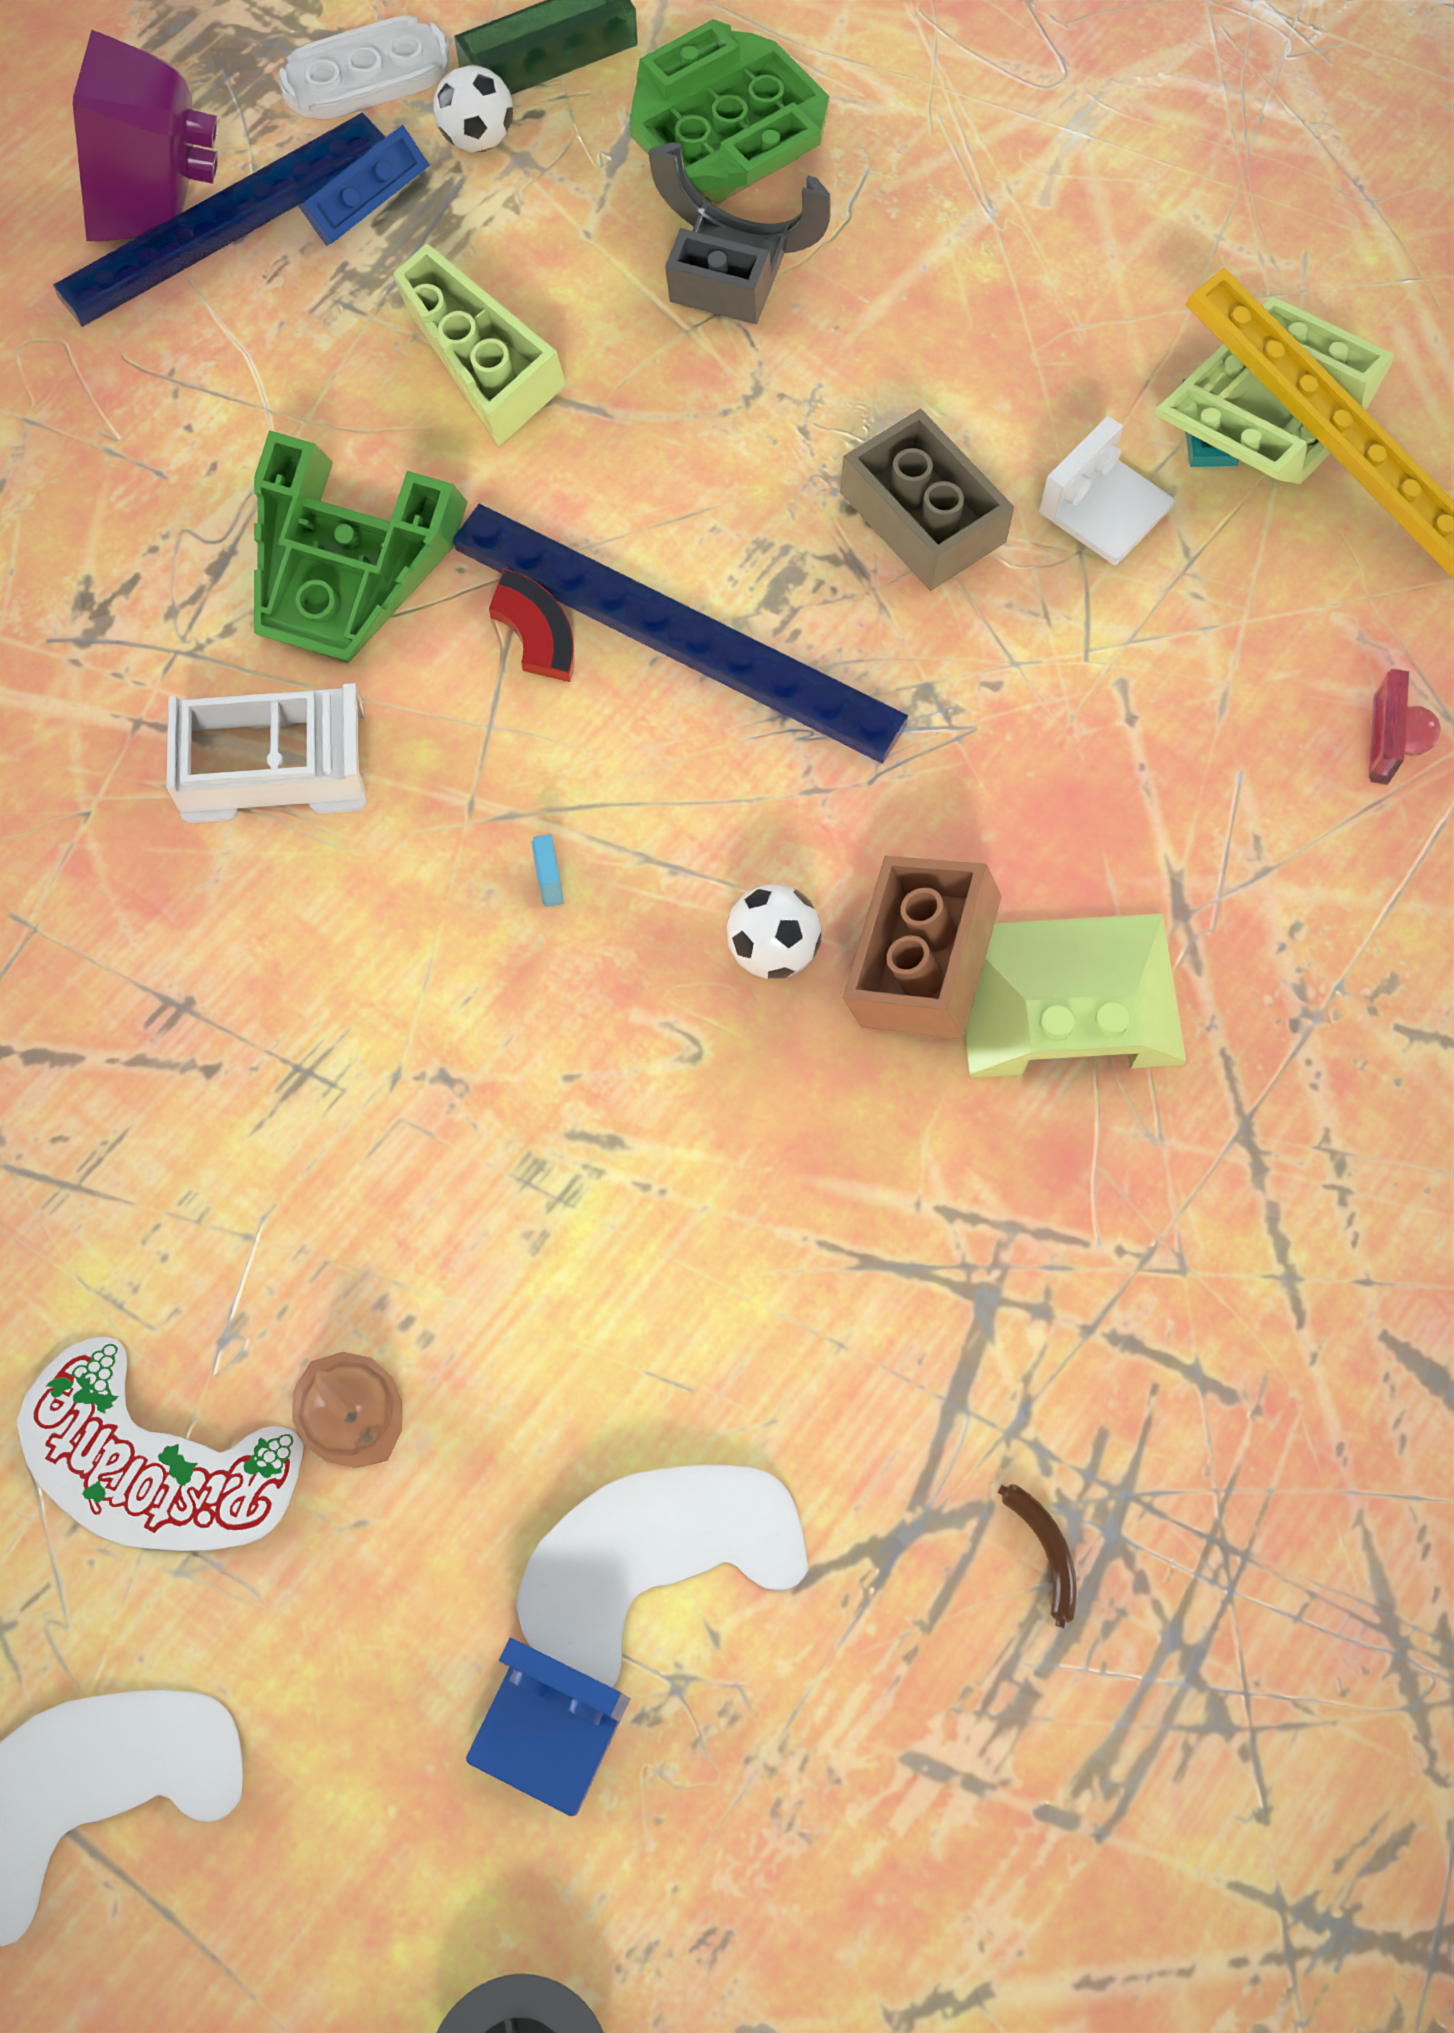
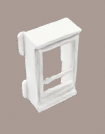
(327, 783)

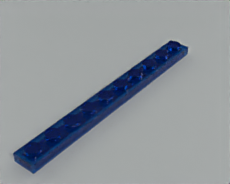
(684, 634)

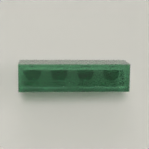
(549, 40)

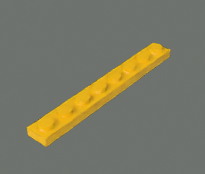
(1328, 413)

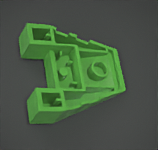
(333, 572)

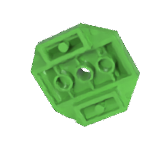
(730, 104)

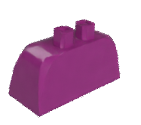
(136, 140)

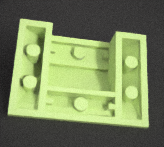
(1244, 419)
(1075, 994)

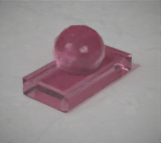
(1398, 728)

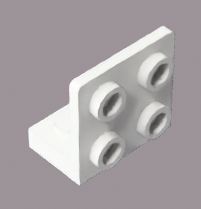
(1102, 497)

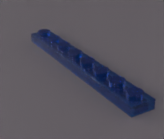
(213, 222)

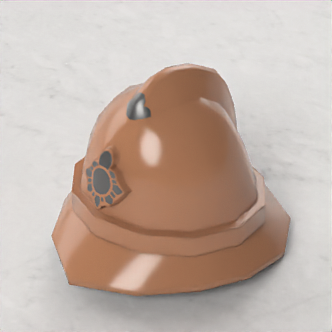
(348, 1410)

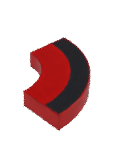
(538, 624)

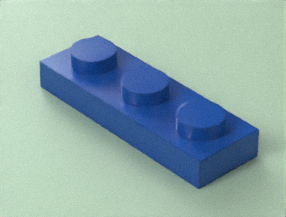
(364, 185)

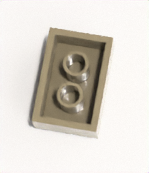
(926, 499)

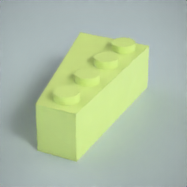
(485, 348)

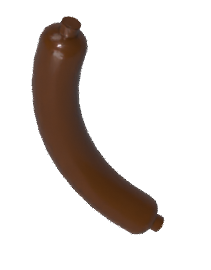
(1055, 1547)

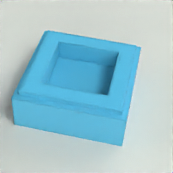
(547, 870)

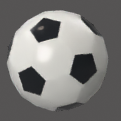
(473, 108)
(774, 931)

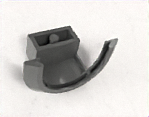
(727, 260)

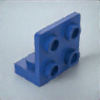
(547, 1728)

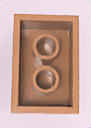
(923, 946)

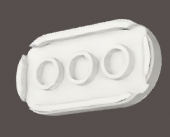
(364, 67)

